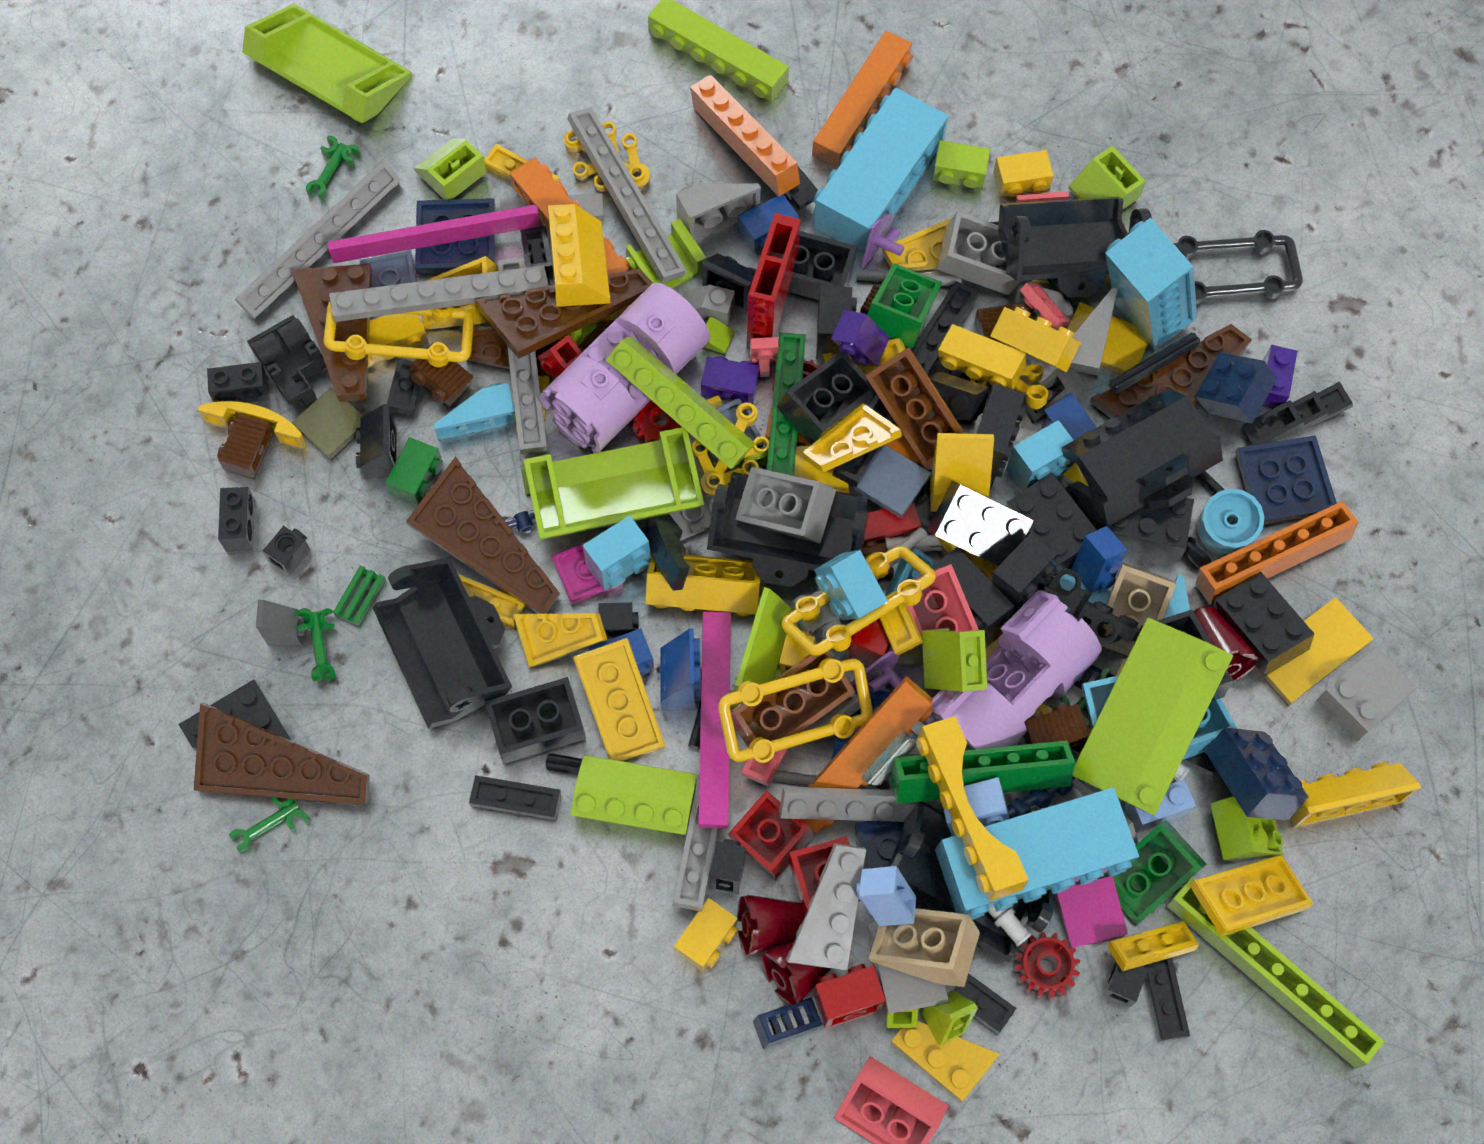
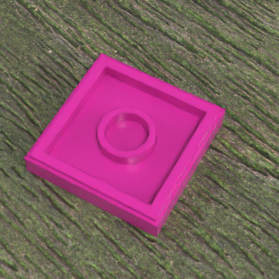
(576, 577)
(1091, 912)

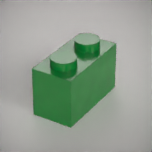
(414, 471)

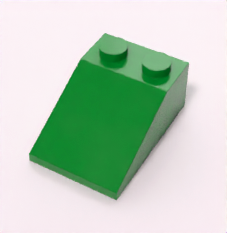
(904, 303)
(1157, 873)

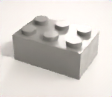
(975, 253)

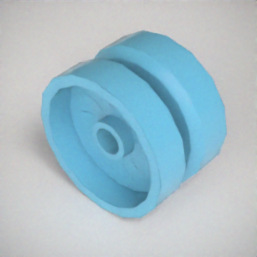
(1245, 518)

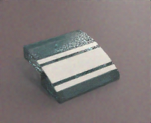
(881, 767)

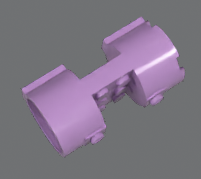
(592, 397)
(1037, 658)

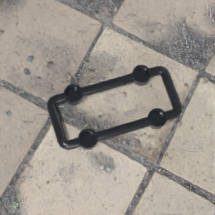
(1261, 243)

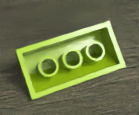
(764, 642)
(634, 794)

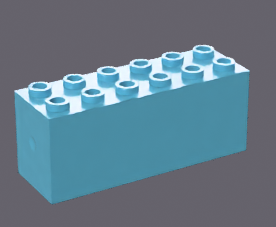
(879, 168)
(1152, 283)
(1055, 848)

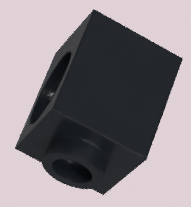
(287, 560)
(618, 618)
(1125, 985)

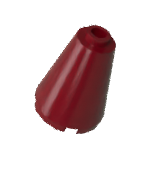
(1226, 638)
(767, 923)
(793, 979)

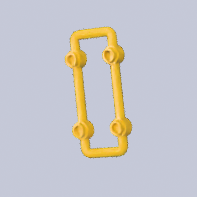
(437, 354)
(840, 635)
(752, 694)

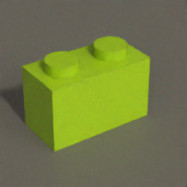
(961, 164)

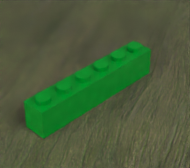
(1016, 767)

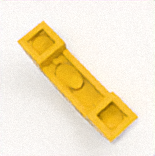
(225, 411)

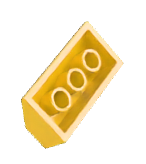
(577, 257)
(710, 585)
(1355, 792)

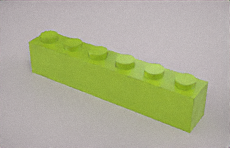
(718, 49)
(680, 401)

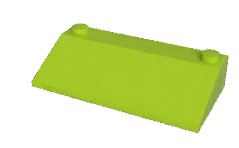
(325, 61)
(614, 484)
(1151, 715)

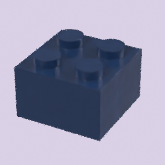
(1236, 387)

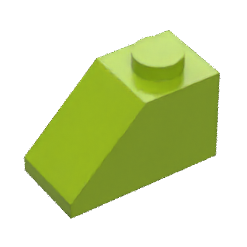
(951, 1018)

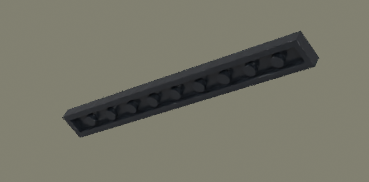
(951, 311)

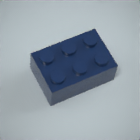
(1256, 774)

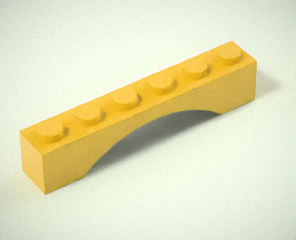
(995, 864)

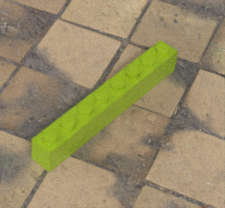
(1283, 982)

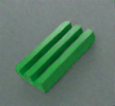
(350, 590)

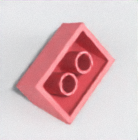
(943, 604)
(890, 1107)

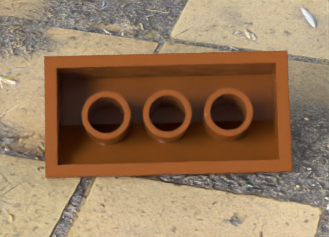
(913, 403)
(792, 708)

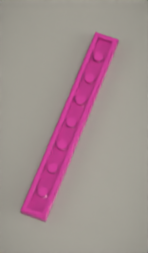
(434, 234)
(713, 751)

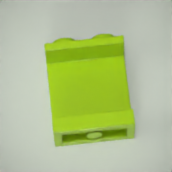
(685, 248)
(954, 660)

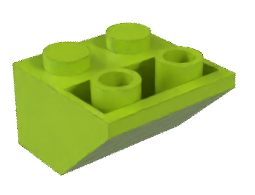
(452, 168)
(1108, 176)
(1243, 836)

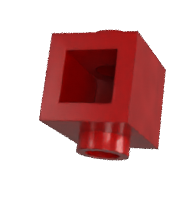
(559, 356)

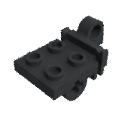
(289, 358)
(1098, 611)

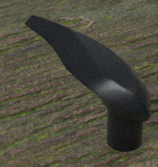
(1195, 554)

